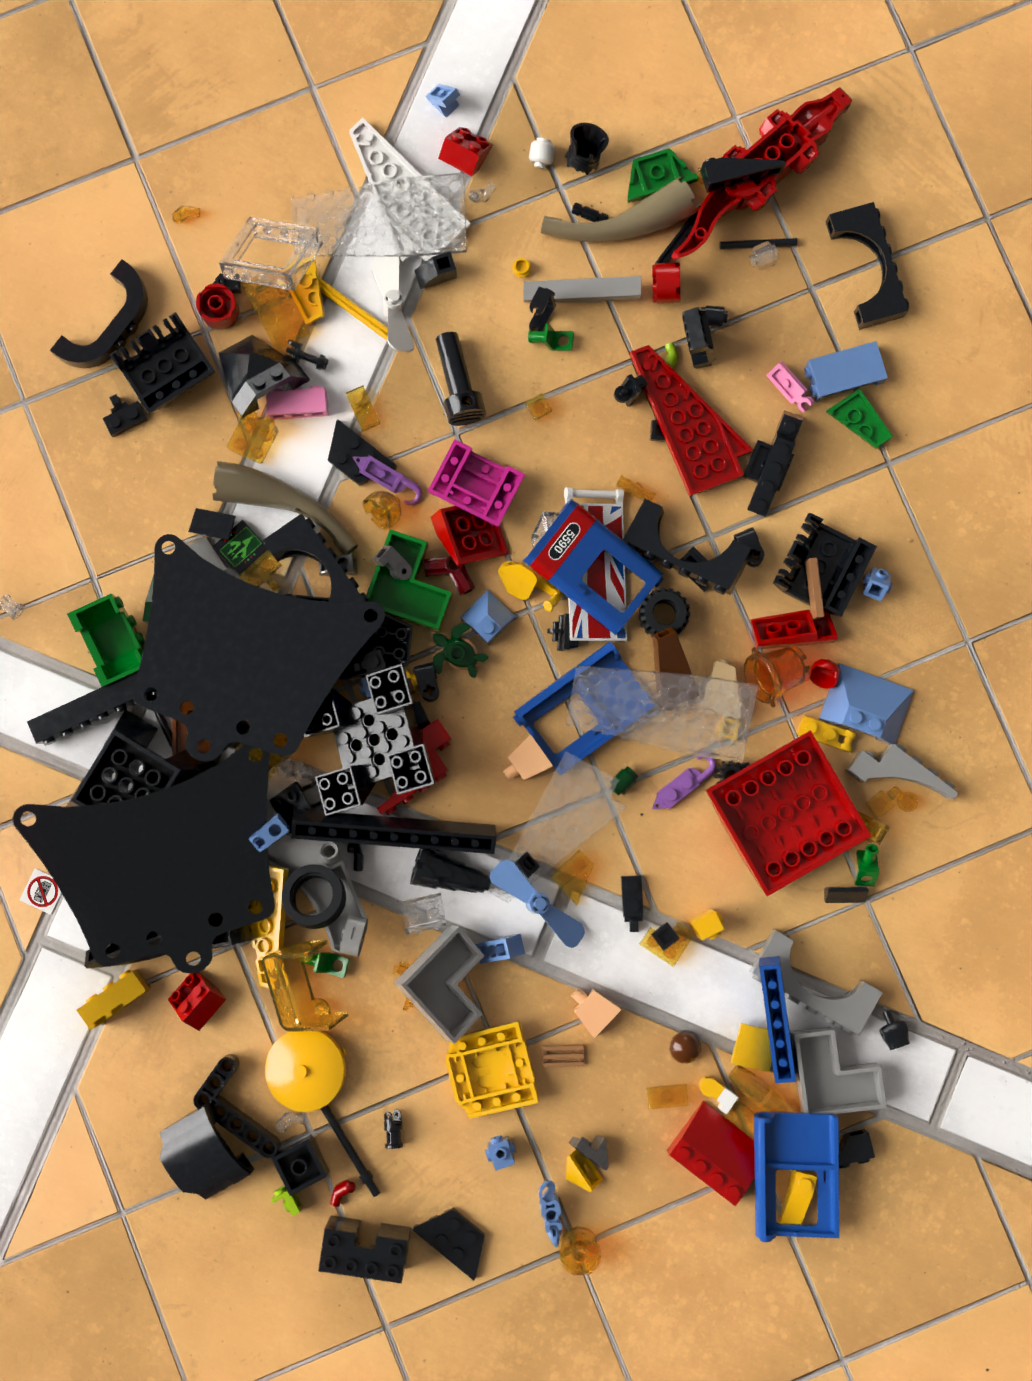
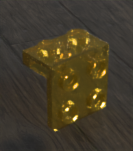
(253, 437)

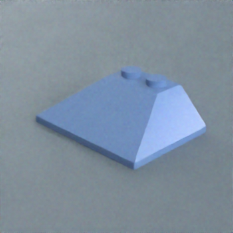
(867, 704)

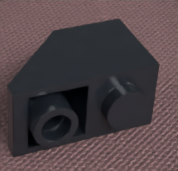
(436, 270)
(855, 1147)

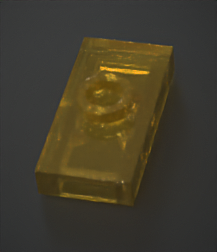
(667, 1096)

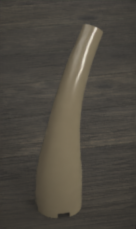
(657, 212)
(253, 487)

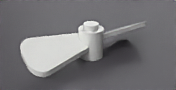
(387, 277)

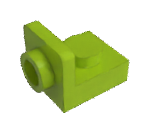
(290, 1203)

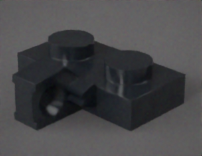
(123, 416)

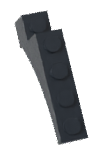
(775, 463)

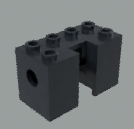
(345, 1256)

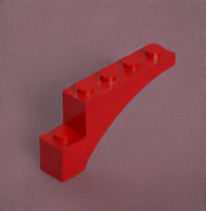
(435, 738)

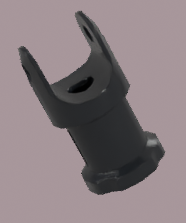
(392, 1127)

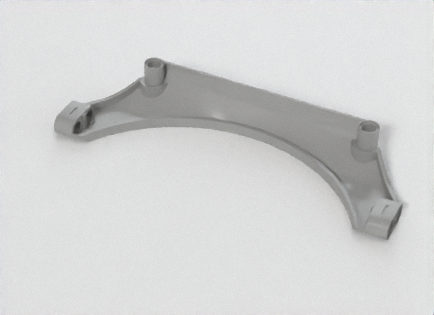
(349, 929)

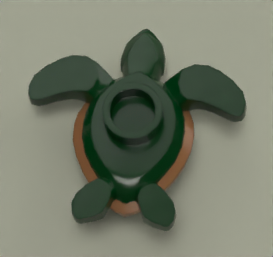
(457, 651)

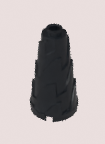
(438, 870)

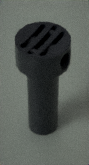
(464, 404)

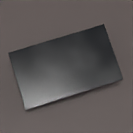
(212, 524)

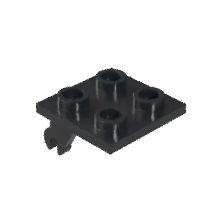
(291, 799)

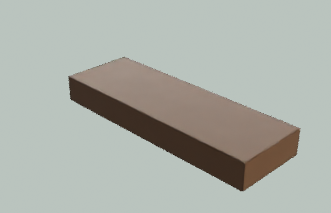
(814, 588)

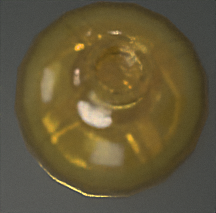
(384, 508)

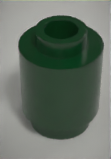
(627, 779)

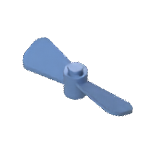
(511, 880)

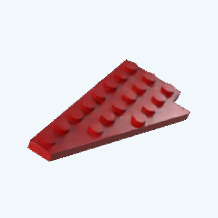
(695, 434)

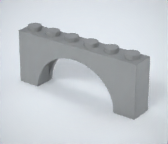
(848, 1009)

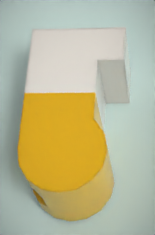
(712, 1088)

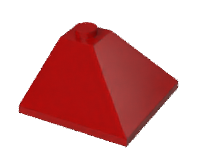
(468, 536)

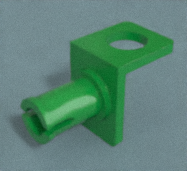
(551, 338)
(867, 865)
(324, 963)

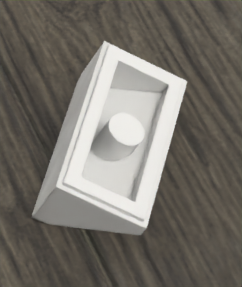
(206, 551)

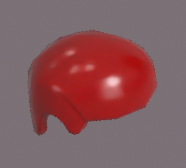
(824, 673)

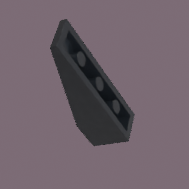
(728, 172)

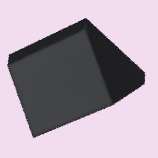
(527, 864)

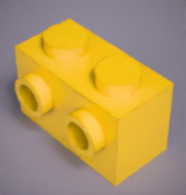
(707, 924)

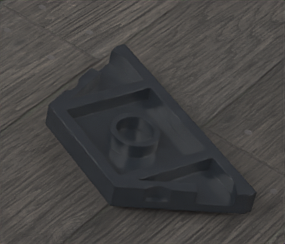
(348, 444)
(455, 1239)

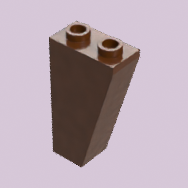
(669, 653)

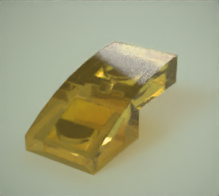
(362, 408)

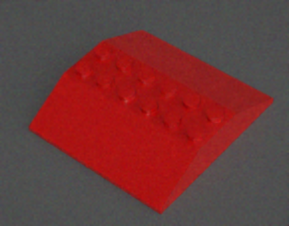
(787, 813)

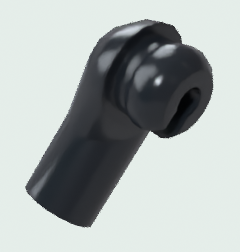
(358, 856)

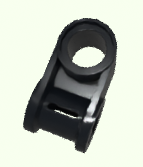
(749, 538)
(426, 679)

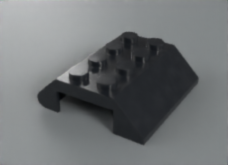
(164, 365)
(839, 562)

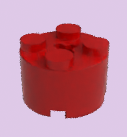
(666, 283)
(213, 315)

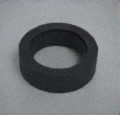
(292, 885)

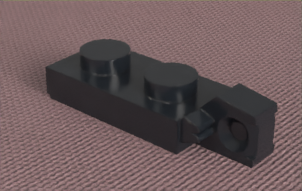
(632, 901)

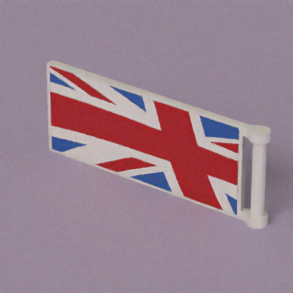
(606, 573)

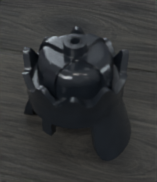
(585, 147)

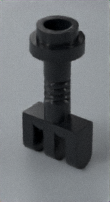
(321, 361)

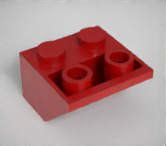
(465, 150)
(196, 1000)

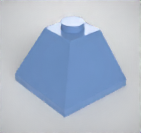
(488, 617)

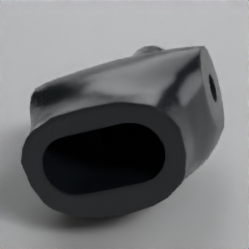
(894, 1033)

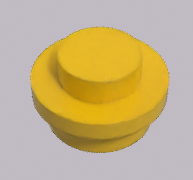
(521, 267)

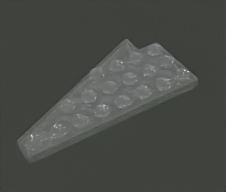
(566, 816)

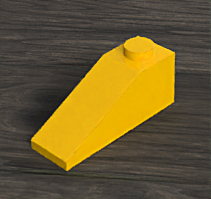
(797, 1196)

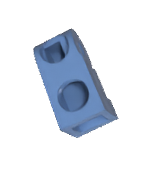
(269, 833)

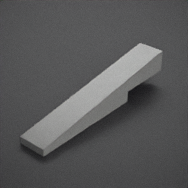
(588, 290)

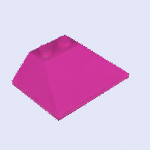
(475, 483)

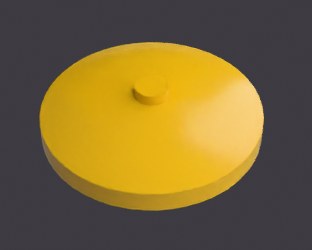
(305, 1070)

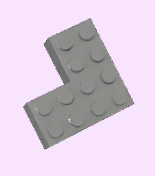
(434, 979)
(826, 1085)

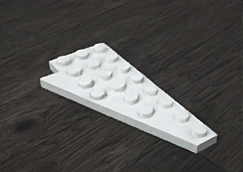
(381, 160)

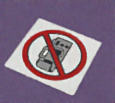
(41, 892)

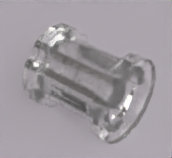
(11, 606)

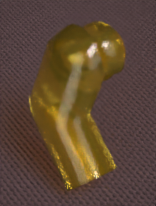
(184, 212)

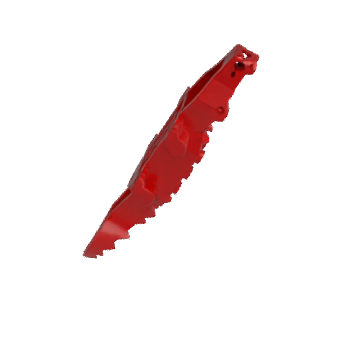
(783, 139)

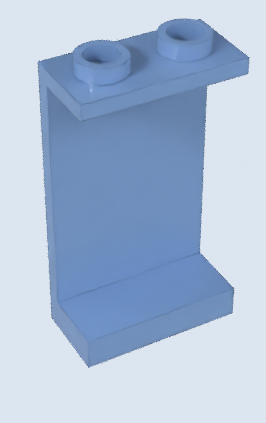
(845, 370)

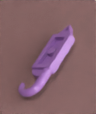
(387, 477)
(683, 785)

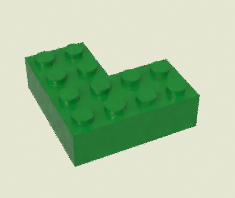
(409, 598)

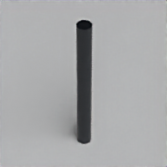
(751, 243)

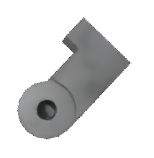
(349, 562)
(394, 562)

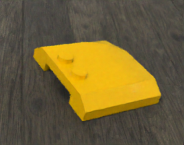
(492, 1070)

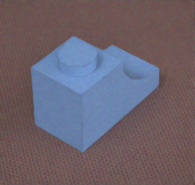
(501, 948)

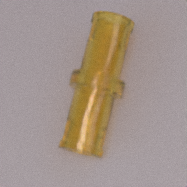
(634, 489)

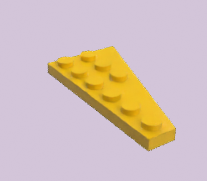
(269, 932)

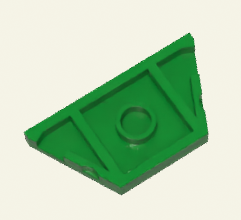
(656, 171)

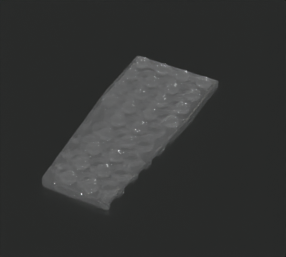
(389, 218)
(665, 710)

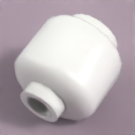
(542, 152)

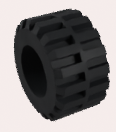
(667, 597)

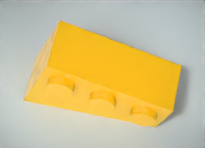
(113, 998)

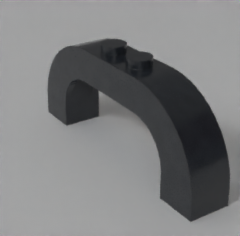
(117, 331)

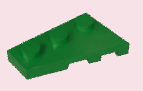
(861, 418)

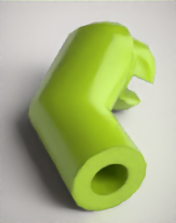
(672, 357)

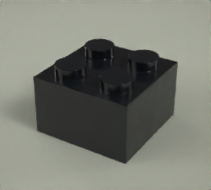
(300, 1165)

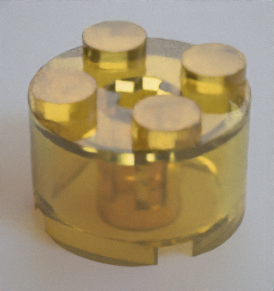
(583, 1262)

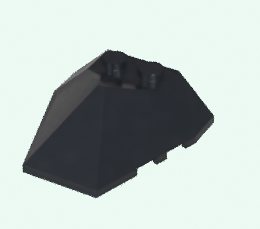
(256, 370)

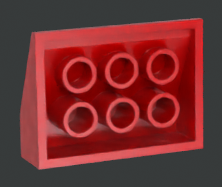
(716, 1153)

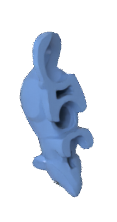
(550, 1211)

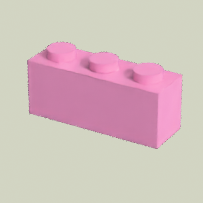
(297, 403)

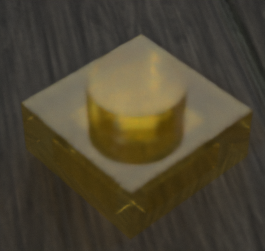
(538, 407)

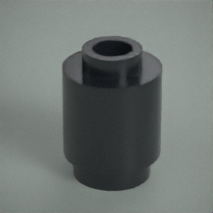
(715, 315)

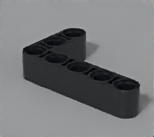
(232, 1111)

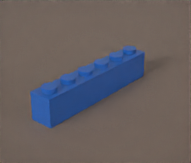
(777, 1019)

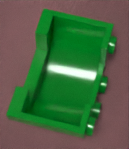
(109, 637)

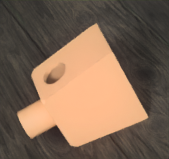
(527, 760)
(594, 1010)

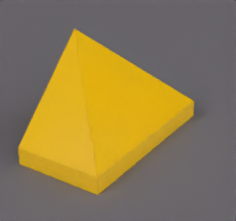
(582, 1171)

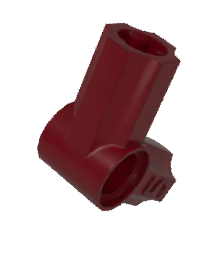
(460, 576)

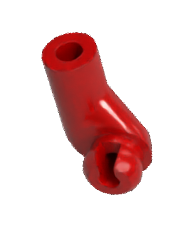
(340, 1190)

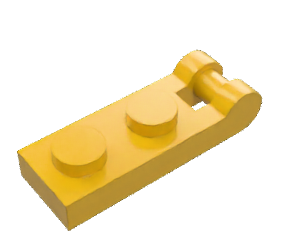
(827, 733)

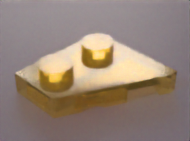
(573, 875)

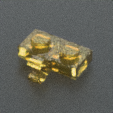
(261, 571)

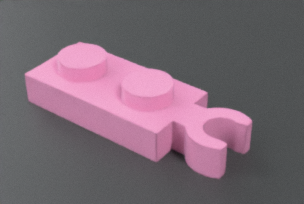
(789, 386)

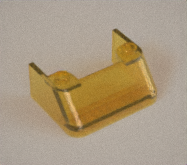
(292, 989)

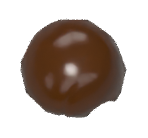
(685, 1047)

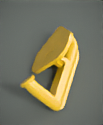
(521, 580)

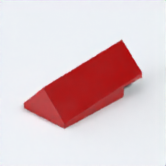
(792, 630)

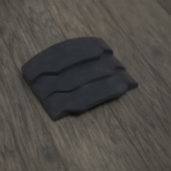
(199, 1156)

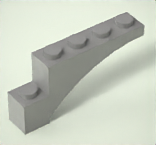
(899, 765)

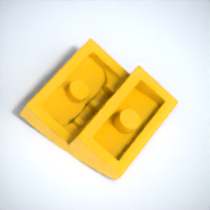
(752, 1048)

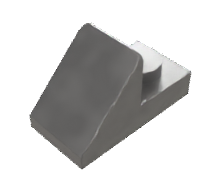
(594, 1151)

